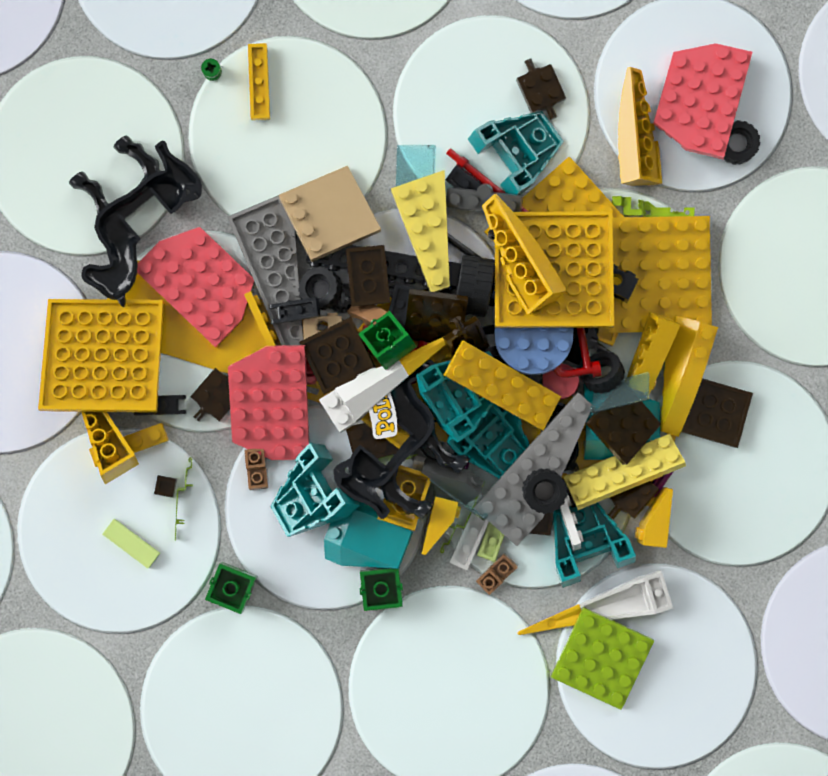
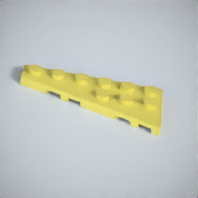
(425, 219)

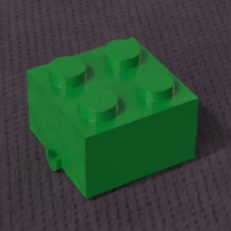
(387, 340)
(231, 587)
(381, 588)

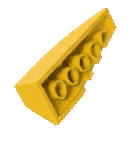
(636, 144)

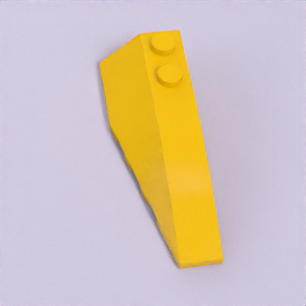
(526, 263)
(684, 372)

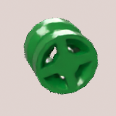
(213, 73)

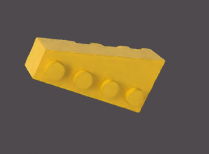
(653, 347)
(109, 446)

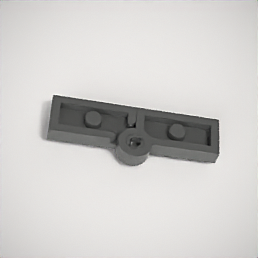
(473, 199)

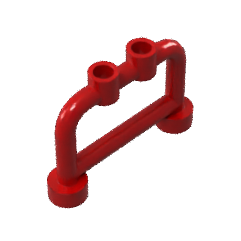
(589, 367)

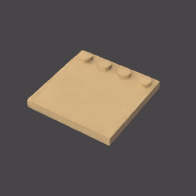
(329, 213)

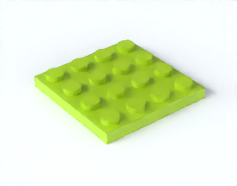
(602, 658)

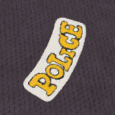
(383, 416)

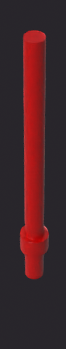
(464, 163)

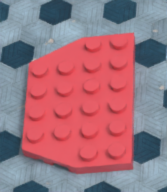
(703, 97)
(199, 282)
(270, 401)

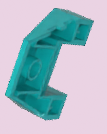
(523, 145)
(307, 498)
(599, 537)

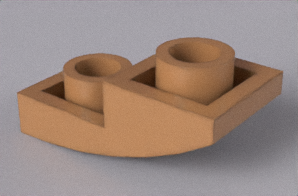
(366, 313)
(256, 469)
(497, 573)

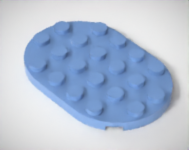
(533, 349)

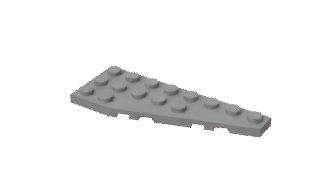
(271, 255)
(550, 450)

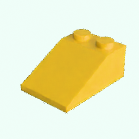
(414, 485)
(441, 518)
(654, 524)

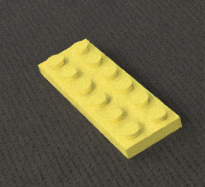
(611, 477)

